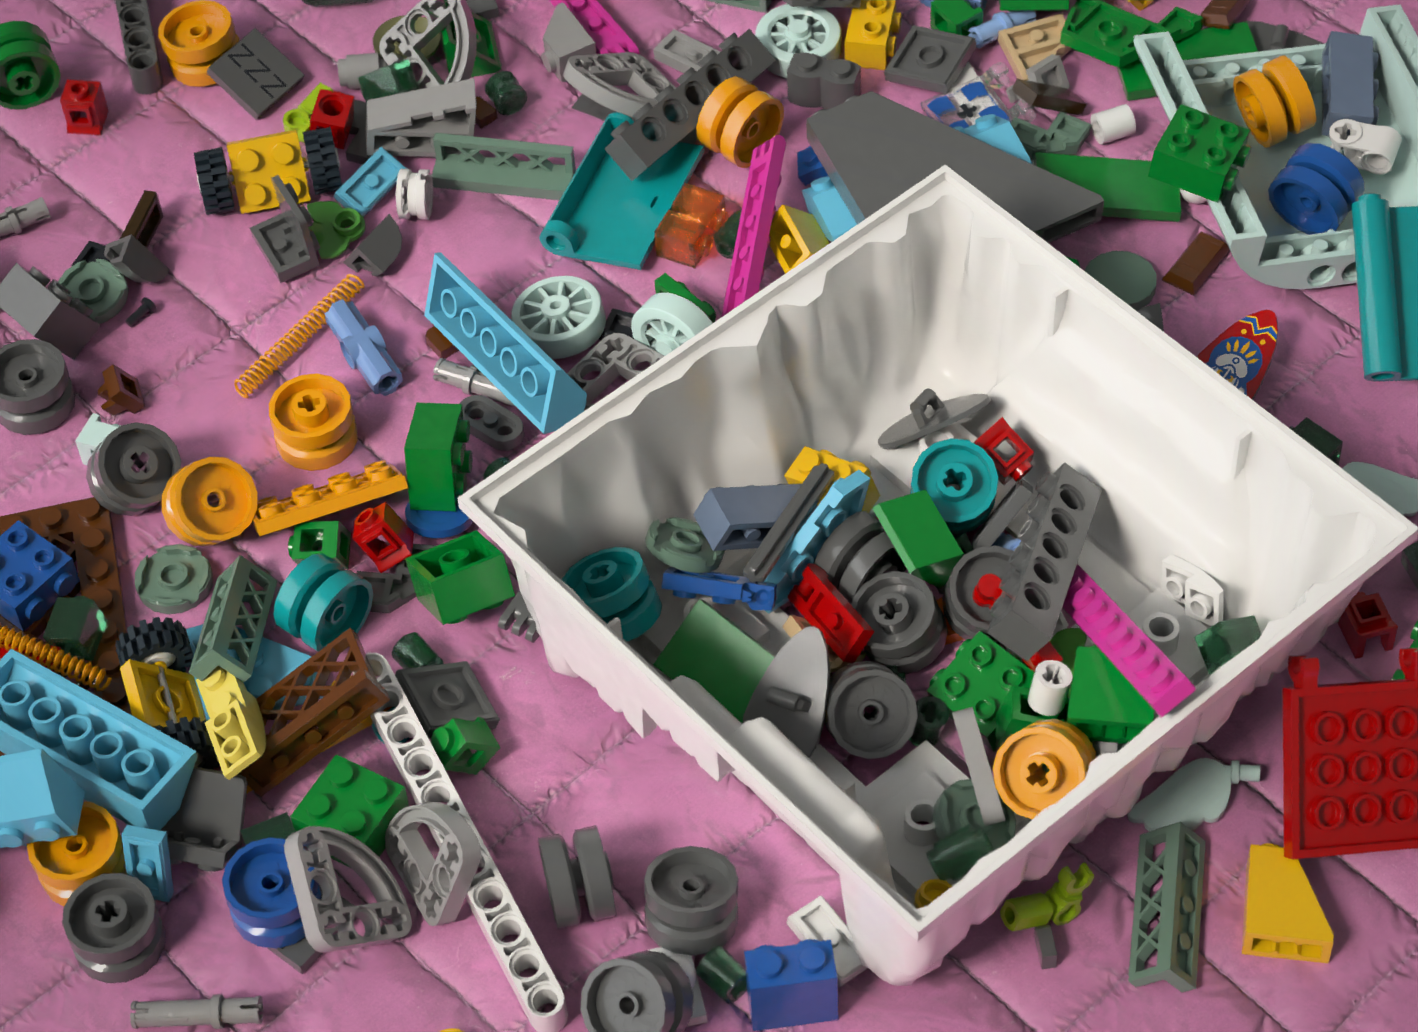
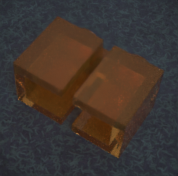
(690, 234)

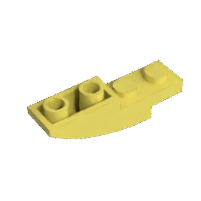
(234, 721)

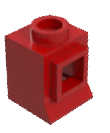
(84, 97)
(1019, 464)
(383, 522)
(1367, 618)

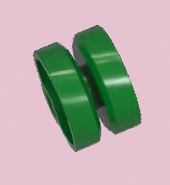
(26, 66)

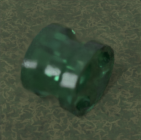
(506, 93)

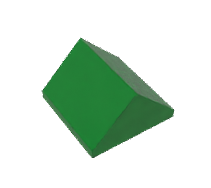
(487, 55)
(920, 536)

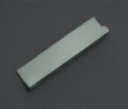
(504, 172)
(228, 610)
(1178, 903)

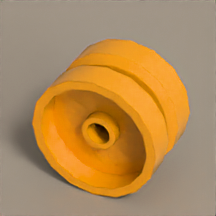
(195, 39)
(1274, 101)
(738, 120)
(313, 422)
(229, 491)
(1020, 760)
(77, 858)

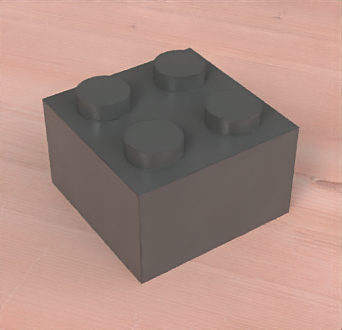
(47, 310)

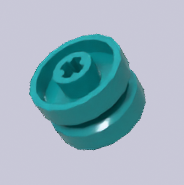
(959, 464)
(617, 585)
(322, 601)

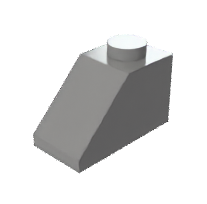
(564, 39)

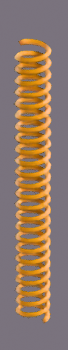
(268, 365)
(31, 644)

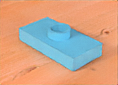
(370, 182)
(149, 860)

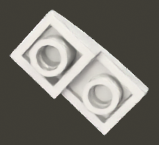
(1193, 588)

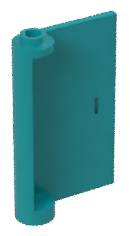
(607, 214)

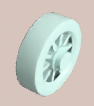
(798, 30)
(560, 315)
(667, 322)

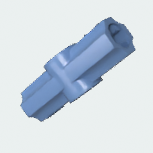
(363, 347)

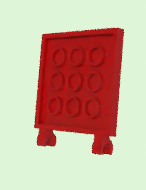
(1350, 762)

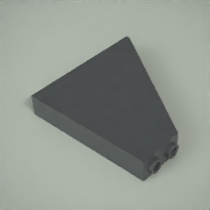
(884, 149)

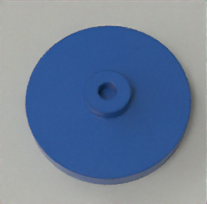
(437, 523)

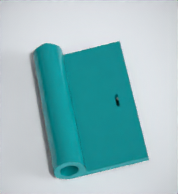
(1387, 287)

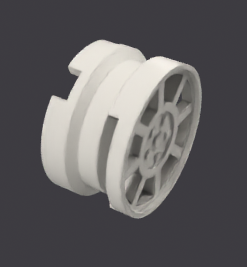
(414, 194)

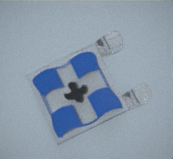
(975, 100)

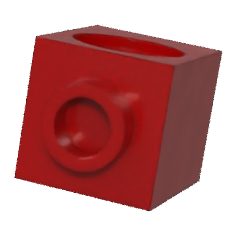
(334, 111)

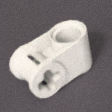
(1367, 146)

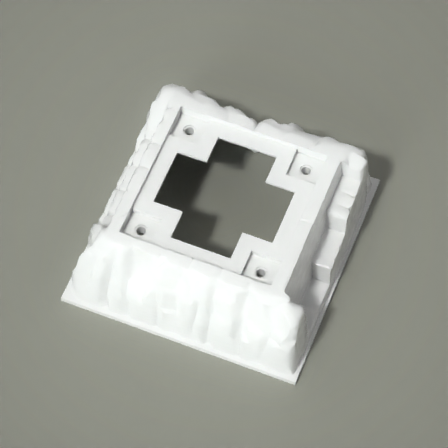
(829, 358)

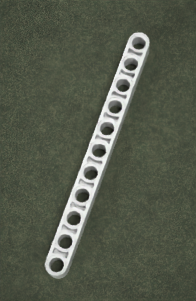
(486, 884)

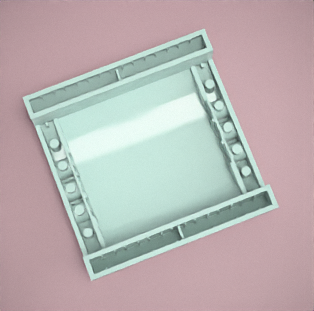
(1253, 230)

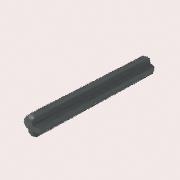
(788, 524)

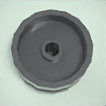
(34, 387)
(110, 470)
(857, 553)
(958, 604)
(905, 621)
(888, 724)
(576, 877)
(691, 900)
(114, 928)
(637, 995)

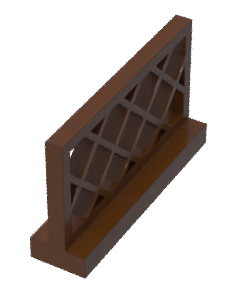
(319, 721)

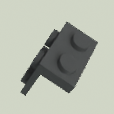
(286, 237)
(208, 820)

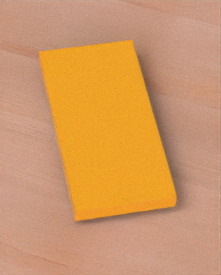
(339, 494)

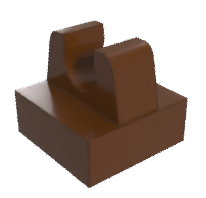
(120, 391)

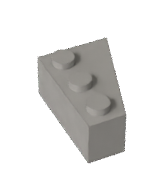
(409, 120)

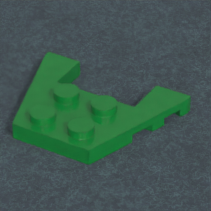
(1110, 31)

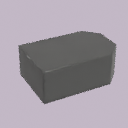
(1045, 946)

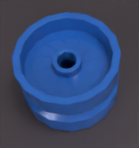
(1316, 189)
(263, 894)

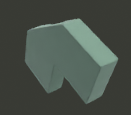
(1062, 137)

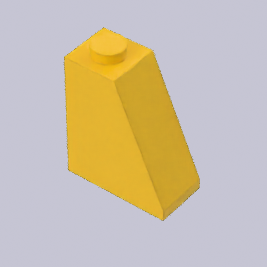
(1282, 910)

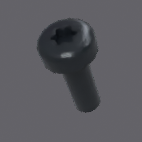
(147, 306)

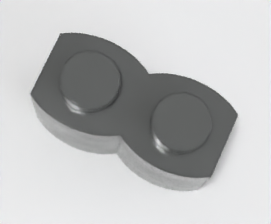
(821, 82)

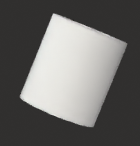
(1113, 124)
(1050, 687)

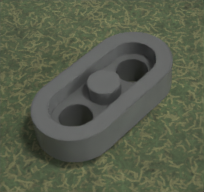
(497, 424)

